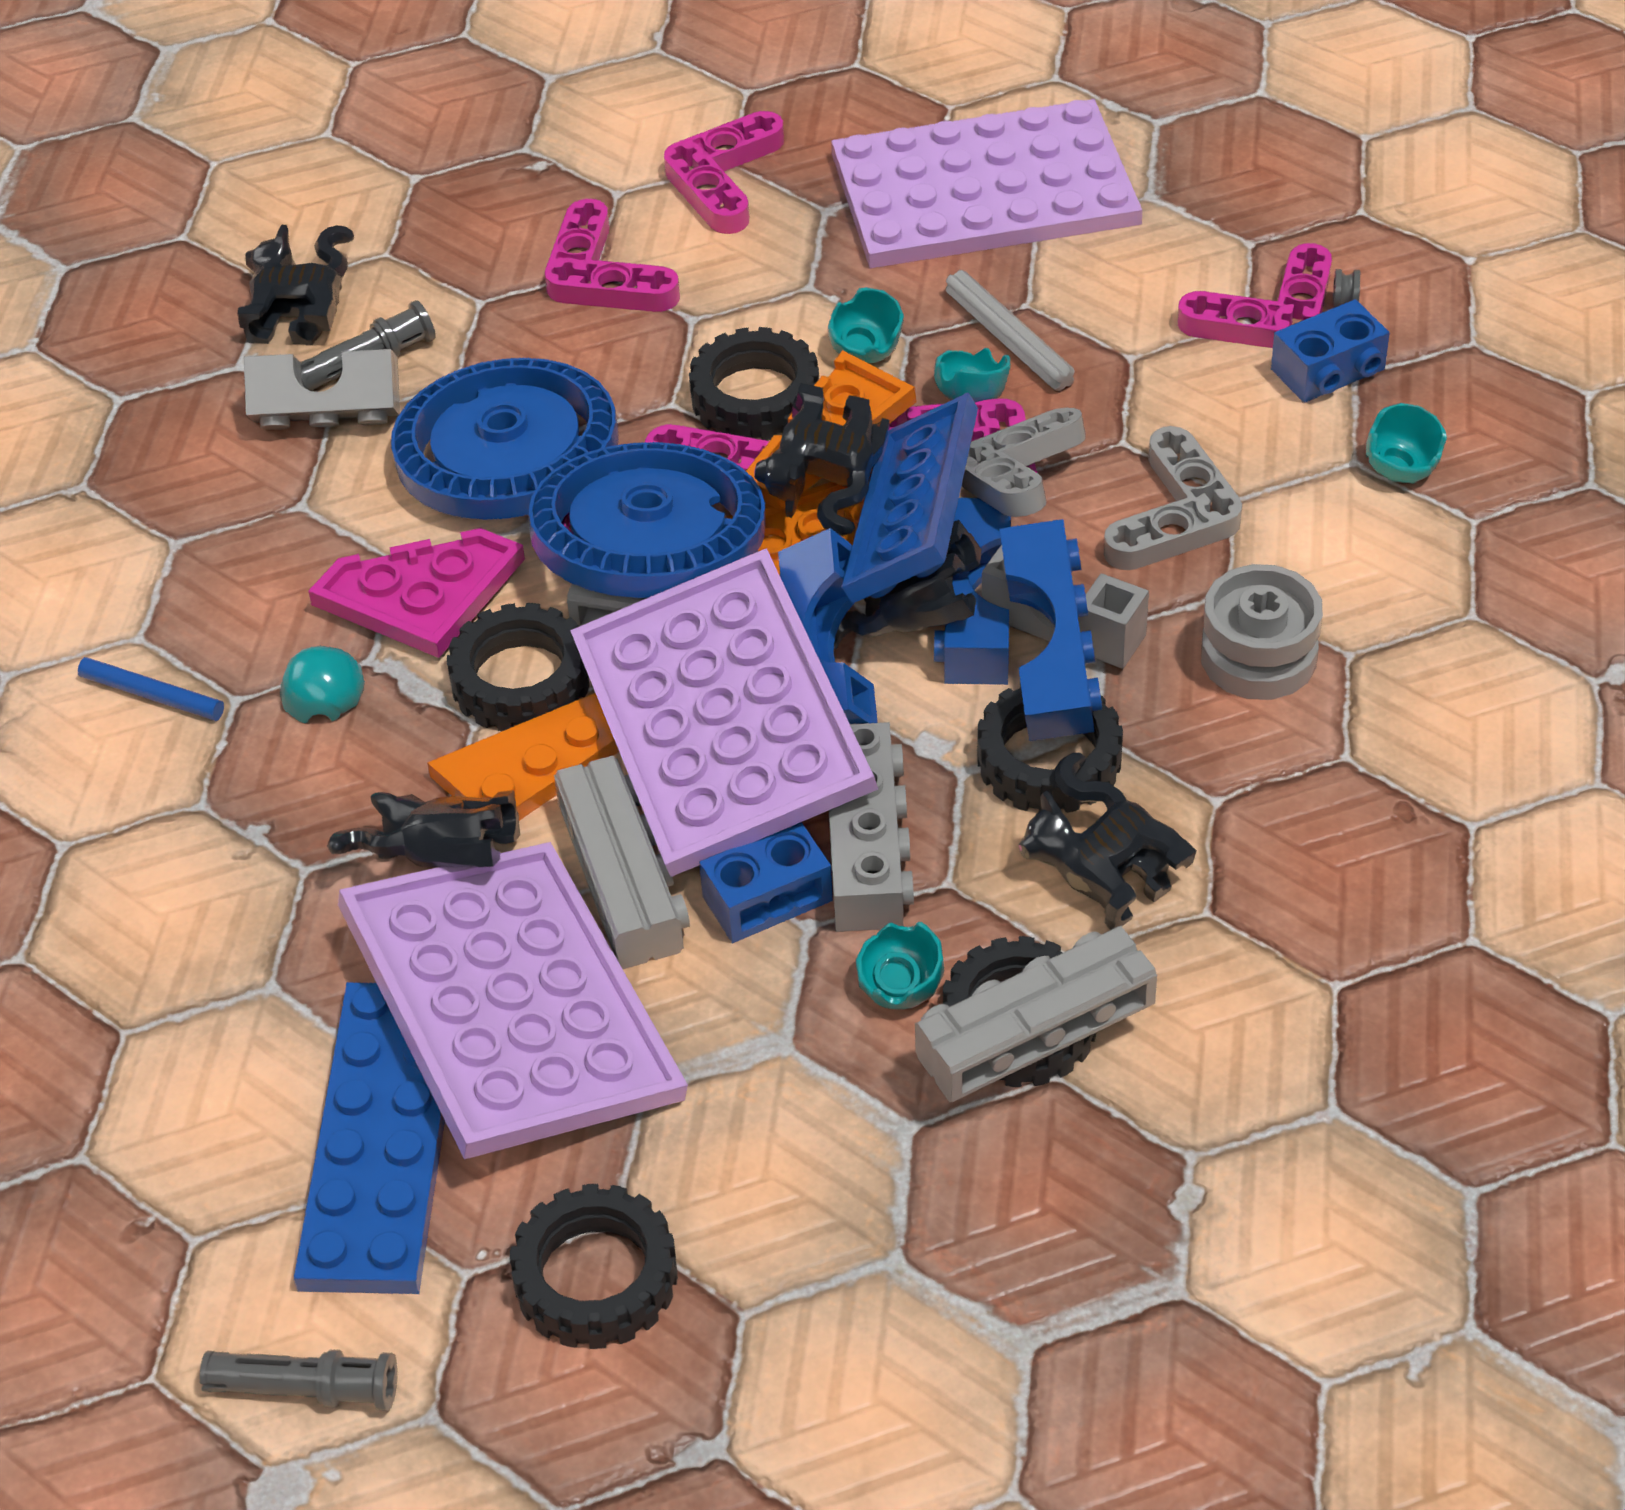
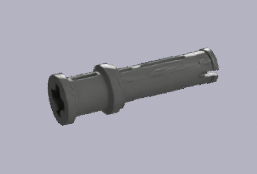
(391, 334)
(328, 1378)

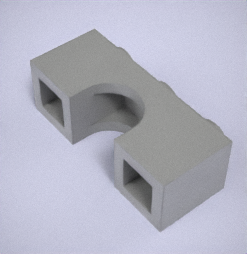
(364, 391)
(1114, 613)

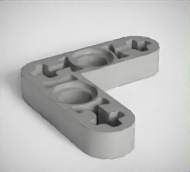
(998, 461)
(1138, 538)

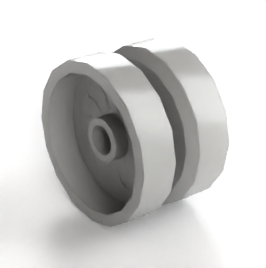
(1261, 631)

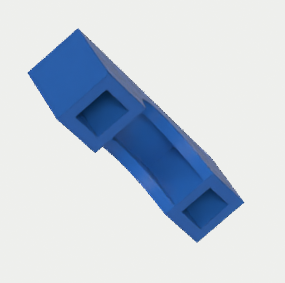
(813, 580)
(978, 646)
(1055, 683)

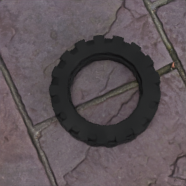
(741, 352)
(511, 629)
(1026, 783)
(1000, 963)
(594, 1320)

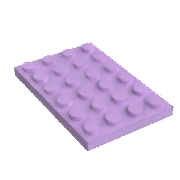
(984, 183)
(722, 712)
(510, 1000)

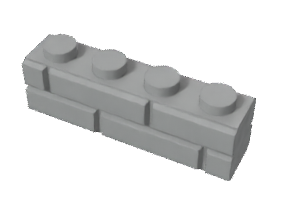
(620, 862)
(1034, 1012)

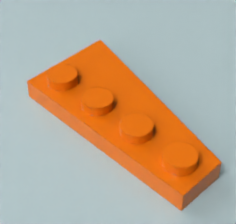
(853, 377)
(528, 756)

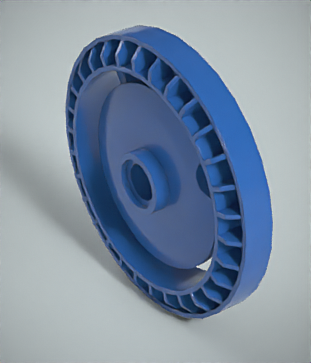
(498, 434)
(644, 517)

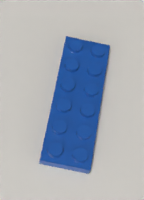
(911, 500)
(371, 1160)

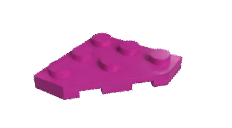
(420, 589)

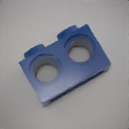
(1329, 350)
(766, 882)

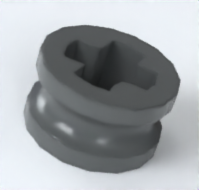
(1345, 287)

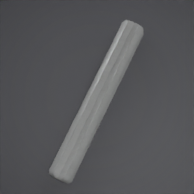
(1010, 330)

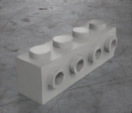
(869, 844)

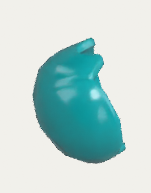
(866, 325)
(973, 374)
(1405, 443)
(321, 682)
(901, 966)

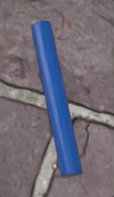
(151, 688)

